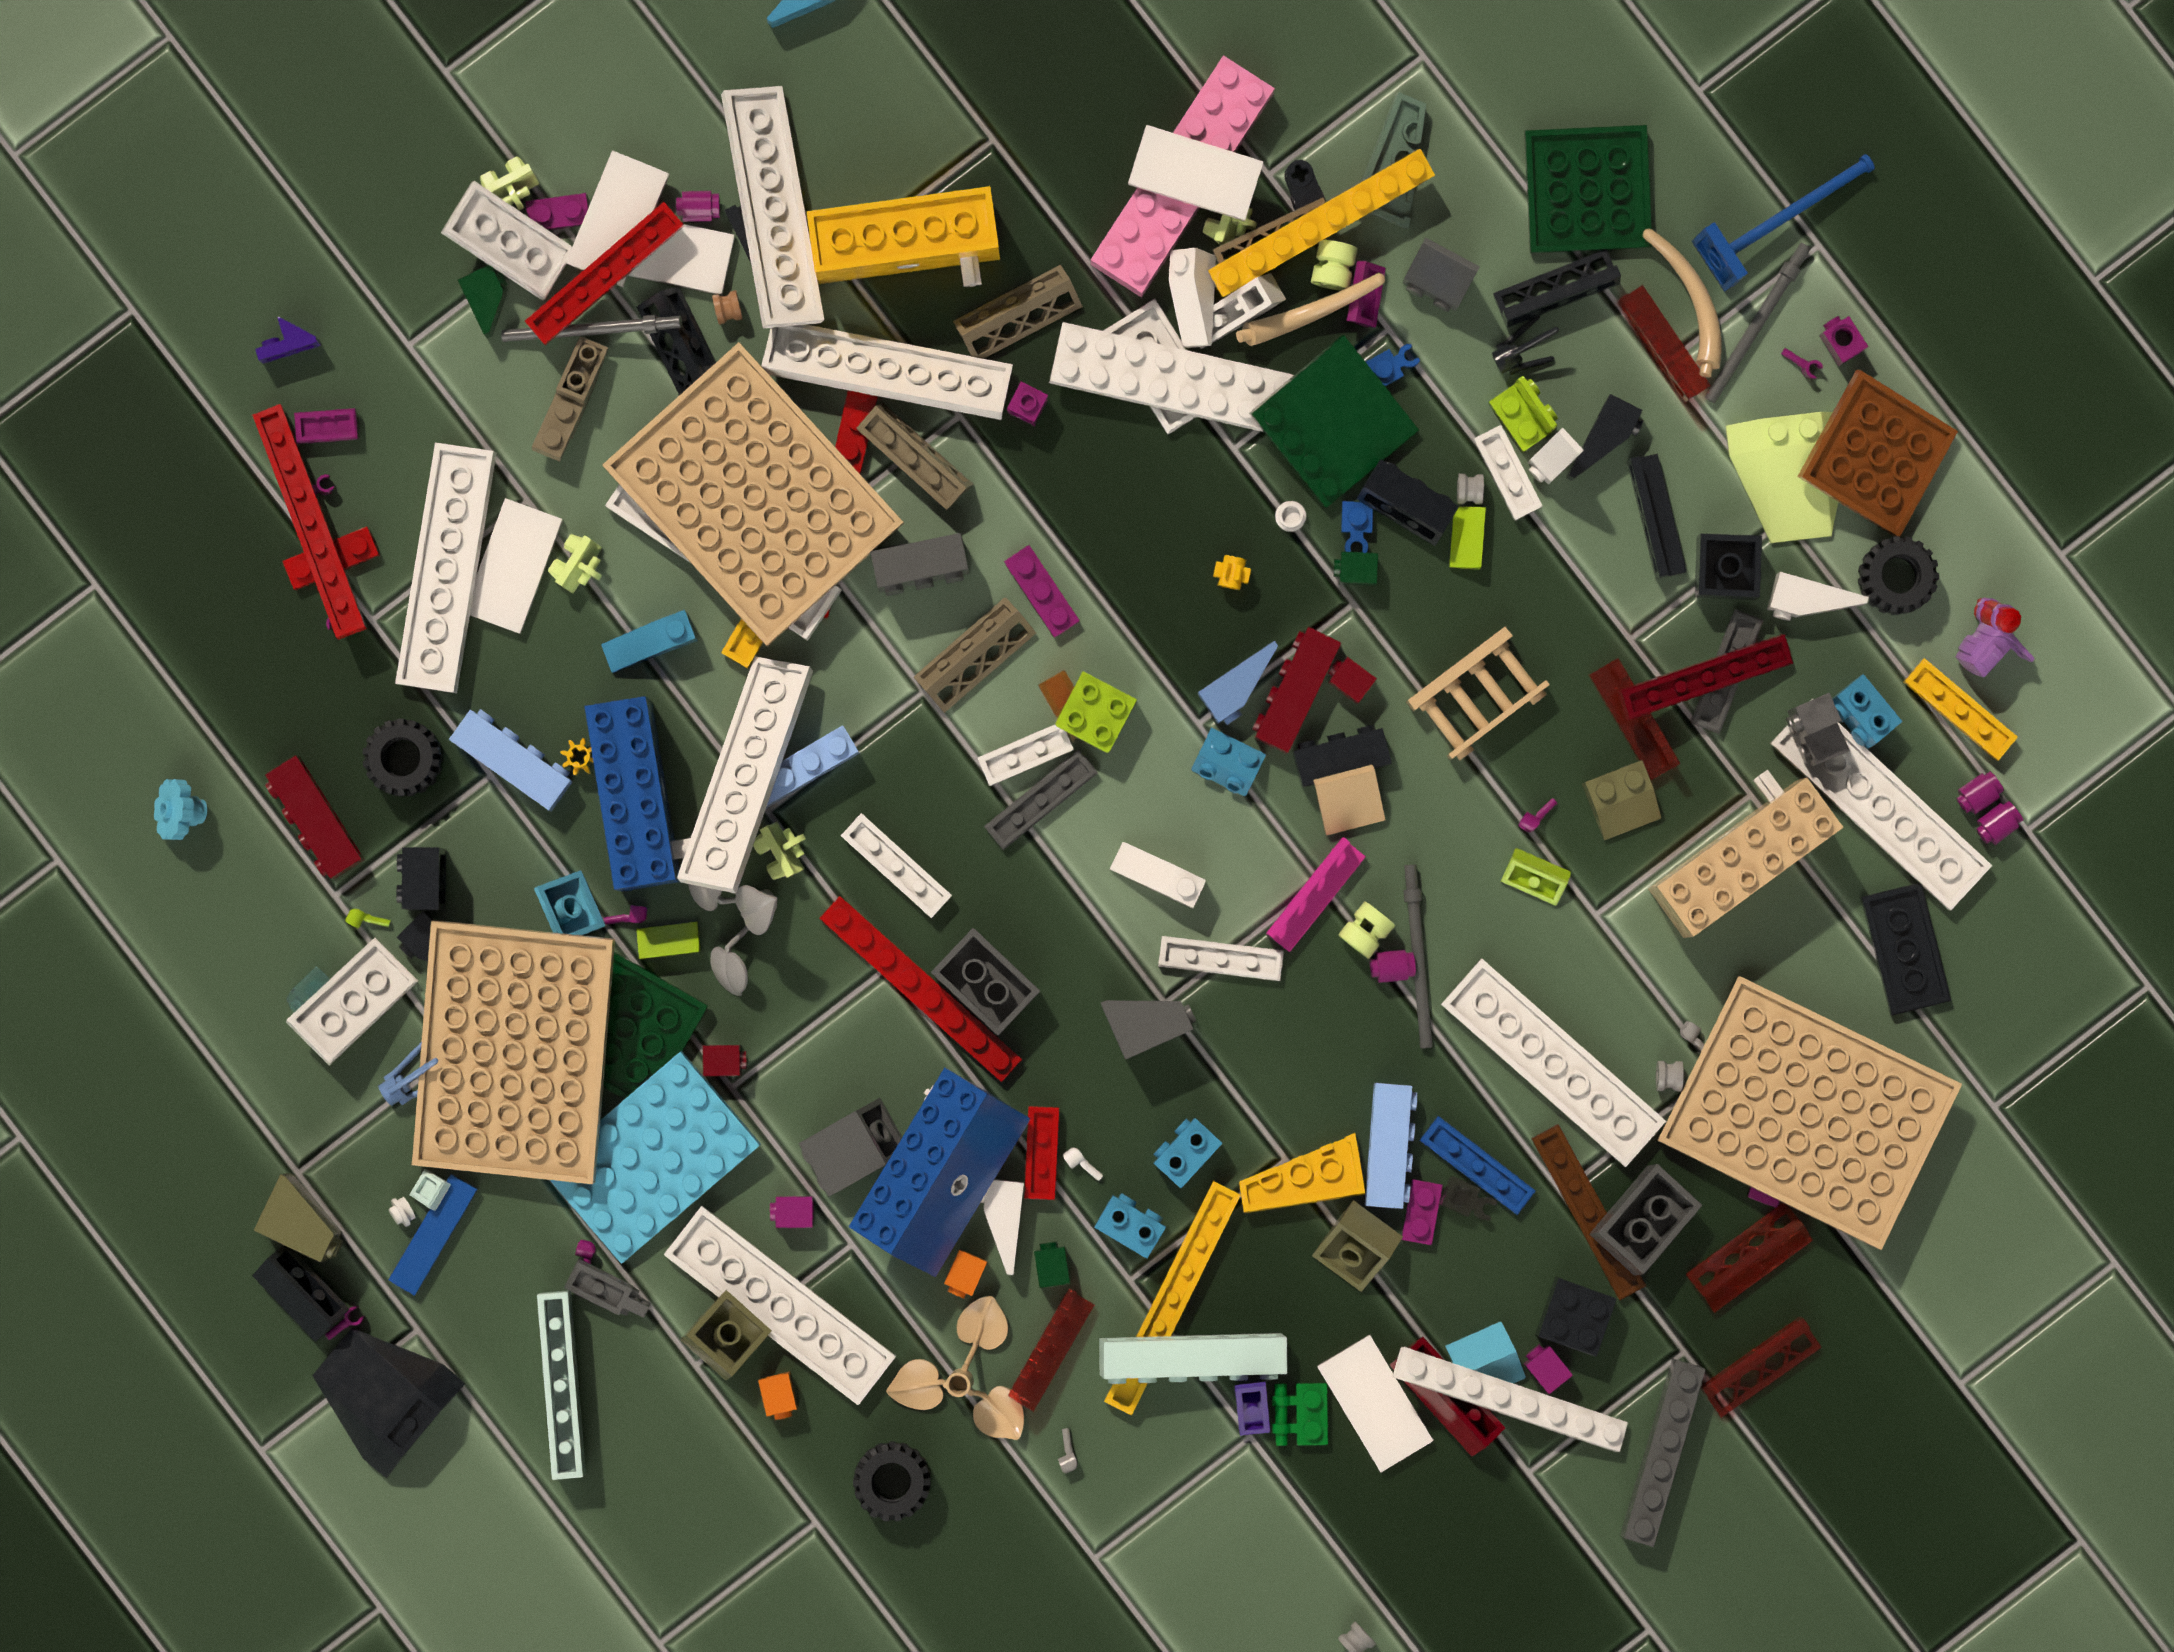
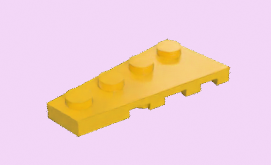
(1310, 1178)

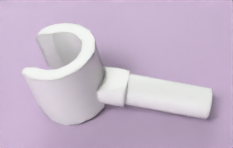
(1074, 1157)

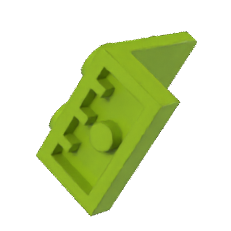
(1524, 413)
(1095, 712)

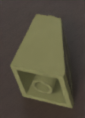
(299, 1221)

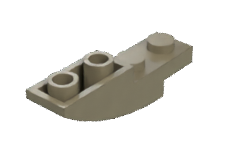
(570, 399)

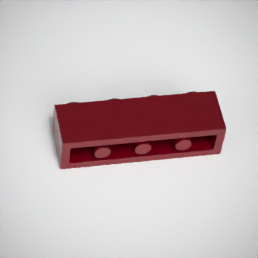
(1297, 690)
(314, 817)
(1468, 1423)

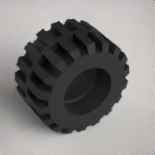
(1920, 561)
(377, 749)
(892, 1508)

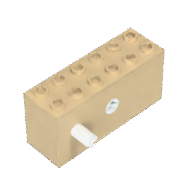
(1746, 855)

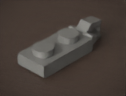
(605, 1290)

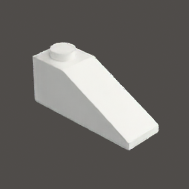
(1193, 295)
(1245, 305)
(1554, 457)
(1802, 597)
(1158, 875)
(1003, 1213)

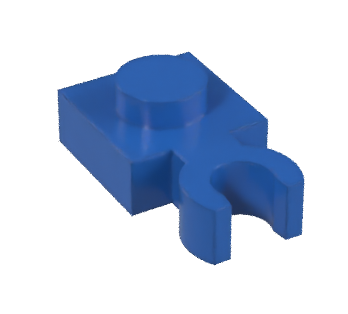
(1389, 367)
(1356, 520)

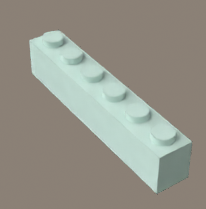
(1192, 1357)
(561, 1385)

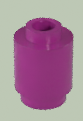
(698, 206)
(1979, 793)
(1999, 823)
(1393, 966)

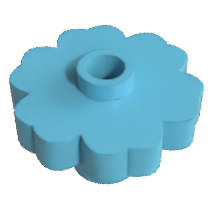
(177, 809)

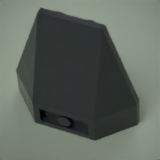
(384, 1395)

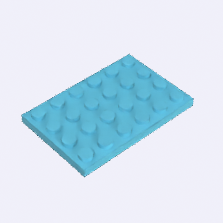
(658, 1157)

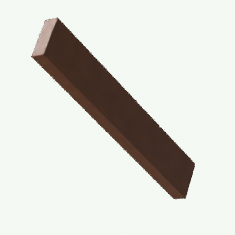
(1583, 1205)

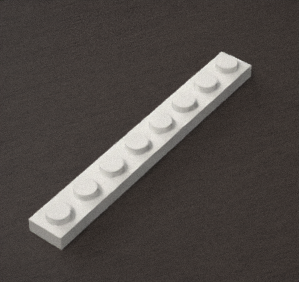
(1510, 1399)

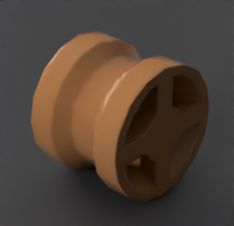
(727, 307)

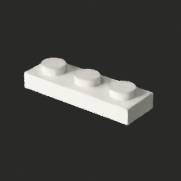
(1507, 472)
(1025, 754)

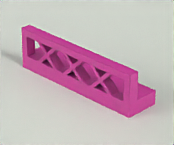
(1315, 894)

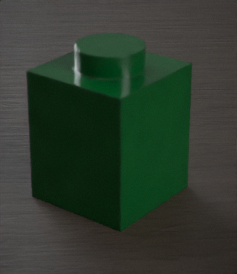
(1356, 568)
(1051, 1265)

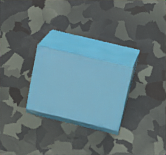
(570, 905)
(1488, 1353)

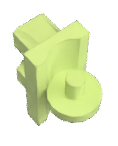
(513, 185)
(1228, 228)
(580, 564)
(784, 847)

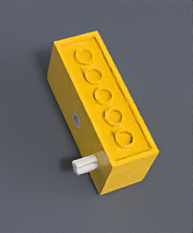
(905, 236)

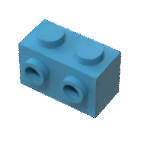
(1865, 712)
(1191, 1155)
(1128, 1229)

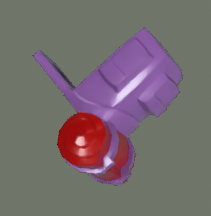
(1992, 637)

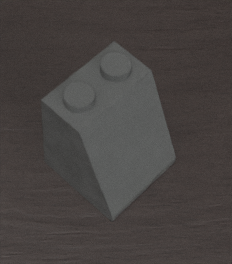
(1146, 1023)
(852, 1147)

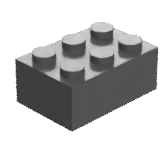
(920, 564)
(985, 981)
(1645, 1219)

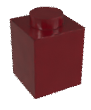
(1350, 679)
(723, 1060)

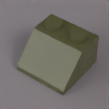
(1622, 800)
(1357, 1246)
(726, 1335)

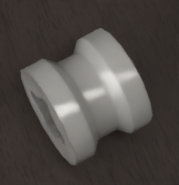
(1470, 489)
(1669, 1076)
(1356, 1639)

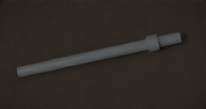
(1789, 273)
(648, 324)
(1413, 896)

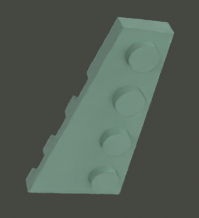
(1397, 139)

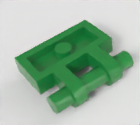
(1311, 1414)

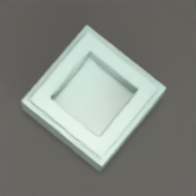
(430, 1189)

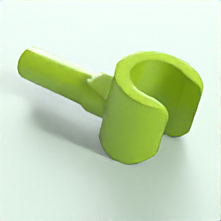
(356, 916)

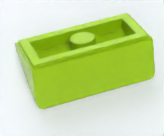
(1467, 538)
(1536, 876)
(668, 940)

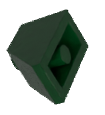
(485, 296)

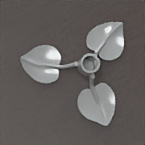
(756, 909)

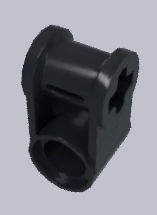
(1303, 192)

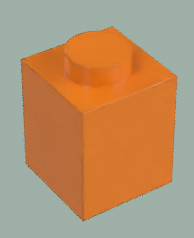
(965, 1273)
(778, 1395)

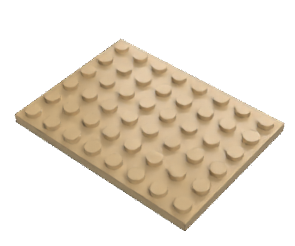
(753, 494)
(517, 1051)
(1810, 1112)

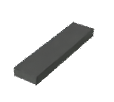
(1714, 706)
(1041, 799)

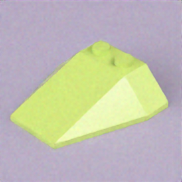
(1768, 460)

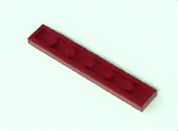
(1705, 677)

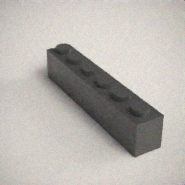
(1662, 1452)

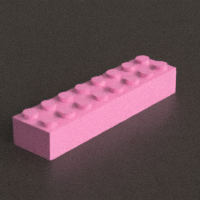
(1154, 223)

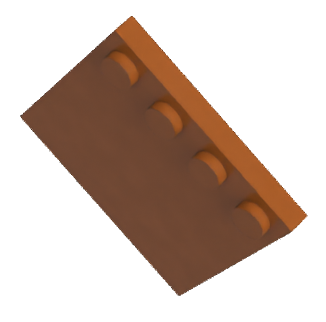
(1877, 453)

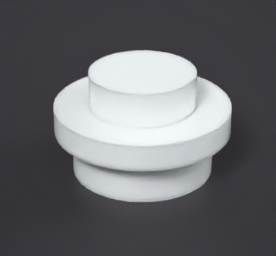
(1290, 516)
(401, 1211)

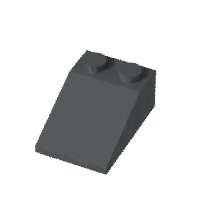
(1440, 275)

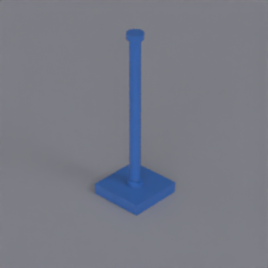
(1721, 255)

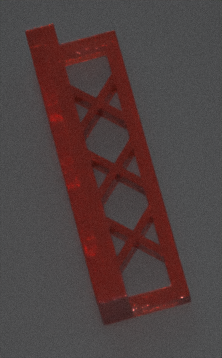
(1663, 343)
(1642, 732)
(1753, 1261)
(1050, 1350)
(1755, 1357)

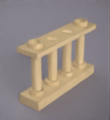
(1475, 665)

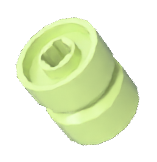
(1334, 265)
(1359, 938)

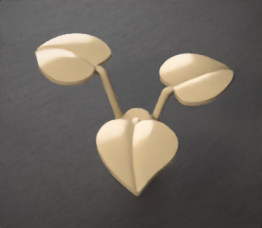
(920, 1389)

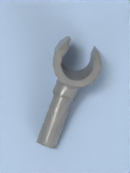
(1690, 1032)
(1068, 1462)

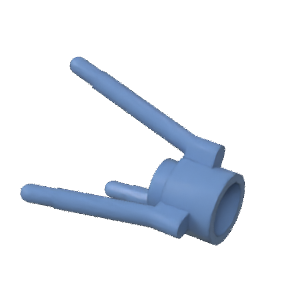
(395, 1088)

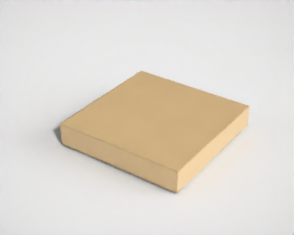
(1349, 800)

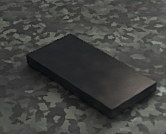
(1905, 949)

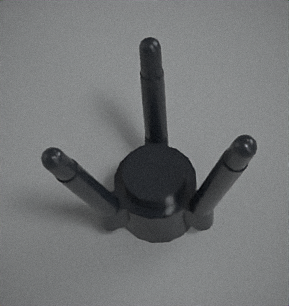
(1508, 356)

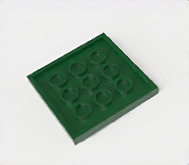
(1587, 188)
(1334, 421)
(645, 1025)

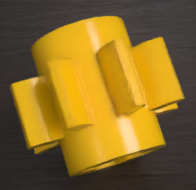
(1232, 572)
(571, 755)

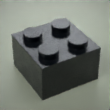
(1728, 566)
(422, 878)
(1576, 1316)

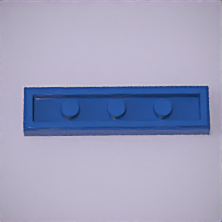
(1477, 1165)
(432, 1236)

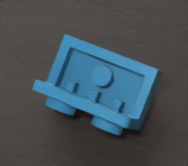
(1228, 762)

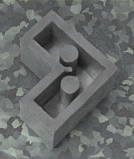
(1818, 730)

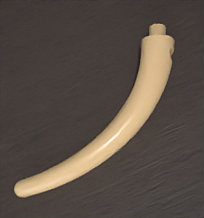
(1277, 325)
(1709, 328)

